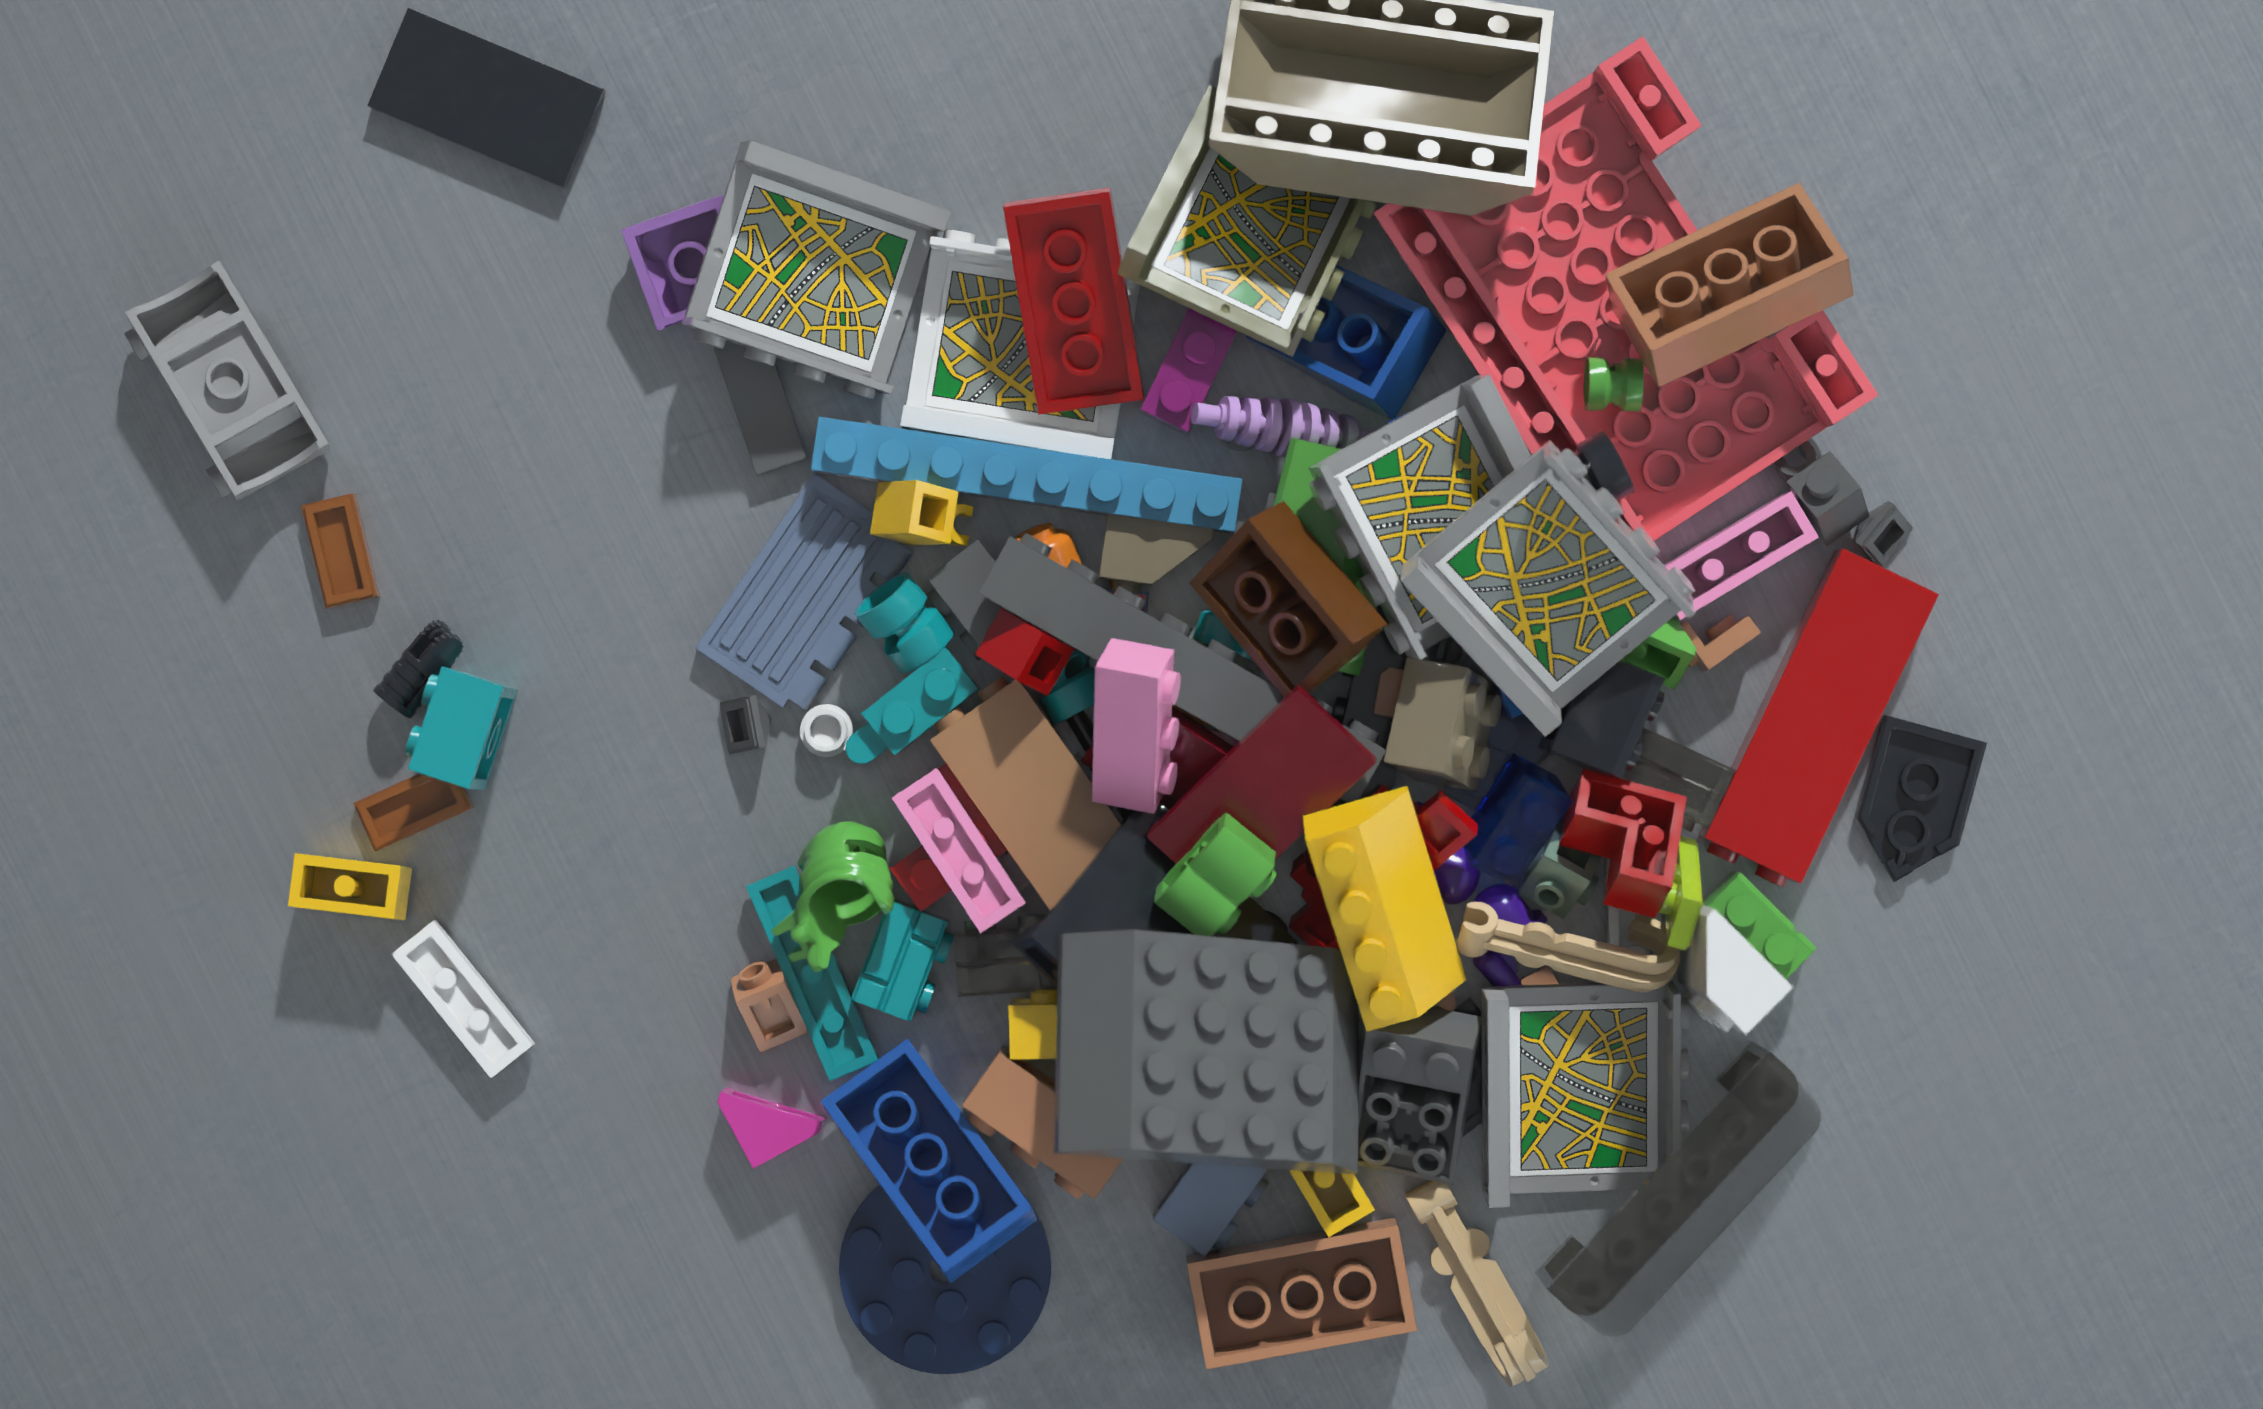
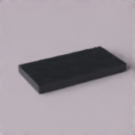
(486, 98)

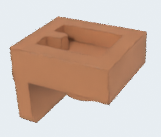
(1724, 639)
(767, 1005)

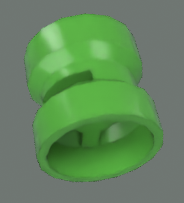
(1613, 384)

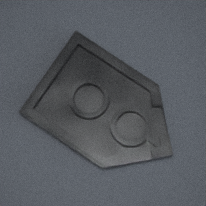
(1917, 793)

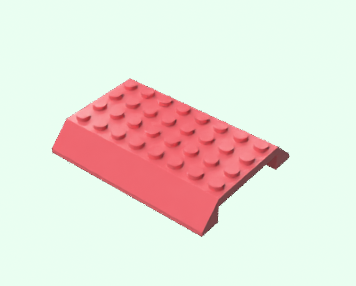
(1534, 302)

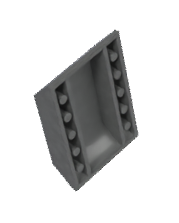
(1206, 1051)

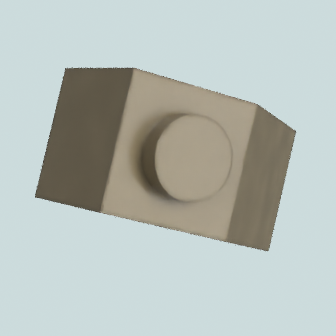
(1146, 550)

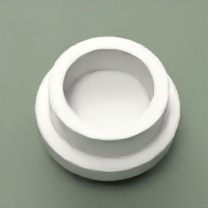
(826, 730)

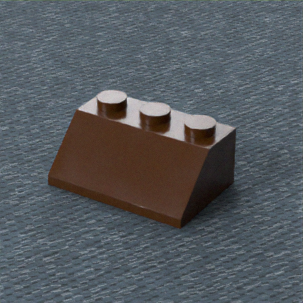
(1287, 601)

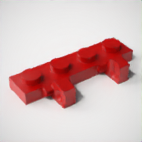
(1444, 831)

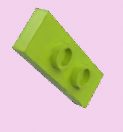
(1685, 898)

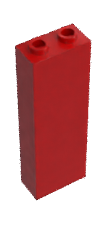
(1818, 717)

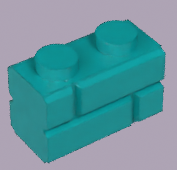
(902, 960)

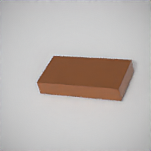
(340, 551)
(410, 808)

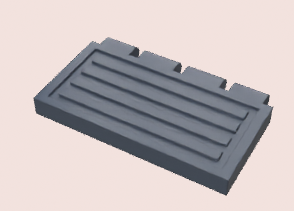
(799, 594)

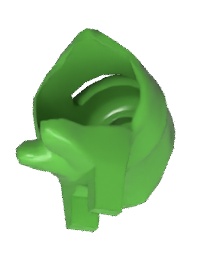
(840, 885)

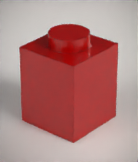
(1024, 651)

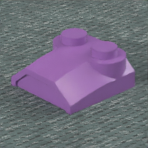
(669, 257)

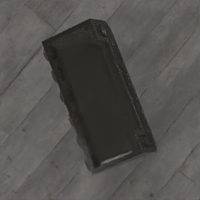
(1687, 1197)

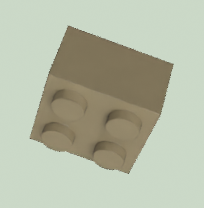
(1443, 724)

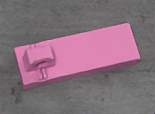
(958, 850)

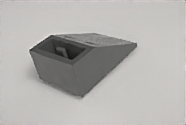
(1417, 1094)

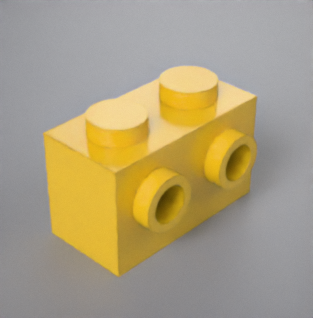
(1033, 1026)

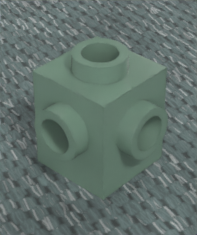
(1560, 880)

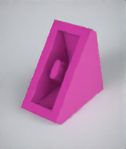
(766, 1126)

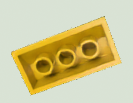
(1384, 906)

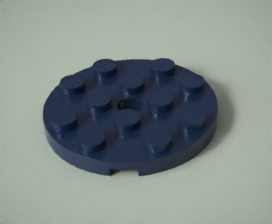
(929, 1320)

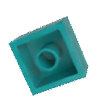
(460, 728)

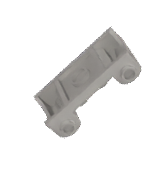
(227, 382)

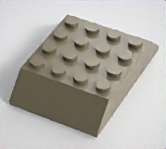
(1385, 99)

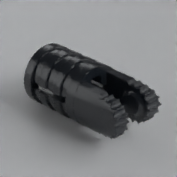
(407, 679)

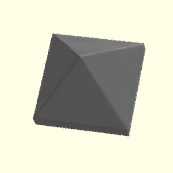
(1882, 533)
(745, 724)

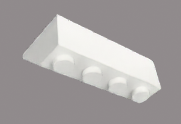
(1727, 976)

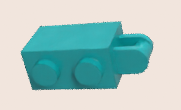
(912, 708)

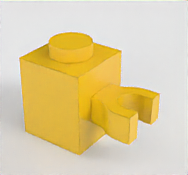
(918, 513)

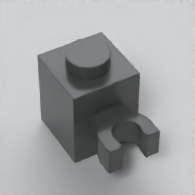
(1825, 493)

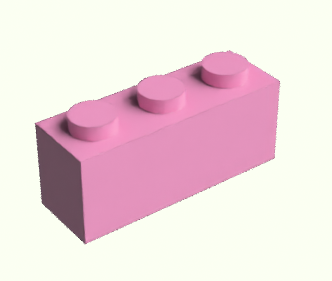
(1744, 549)
(1134, 725)

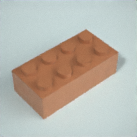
(1729, 284)
(1301, 1293)

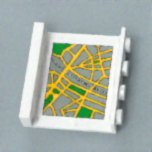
(974, 360)

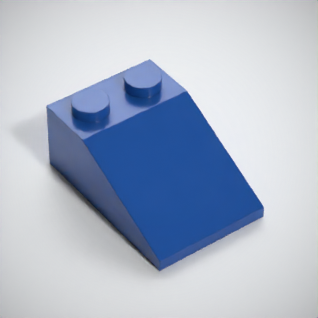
(1368, 344)

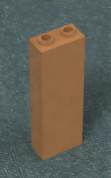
(1026, 786)

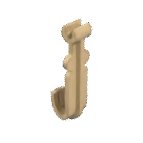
(1573, 954)
(1479, 1285)

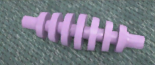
(1272, 423)

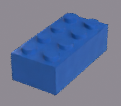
(929, 1160)

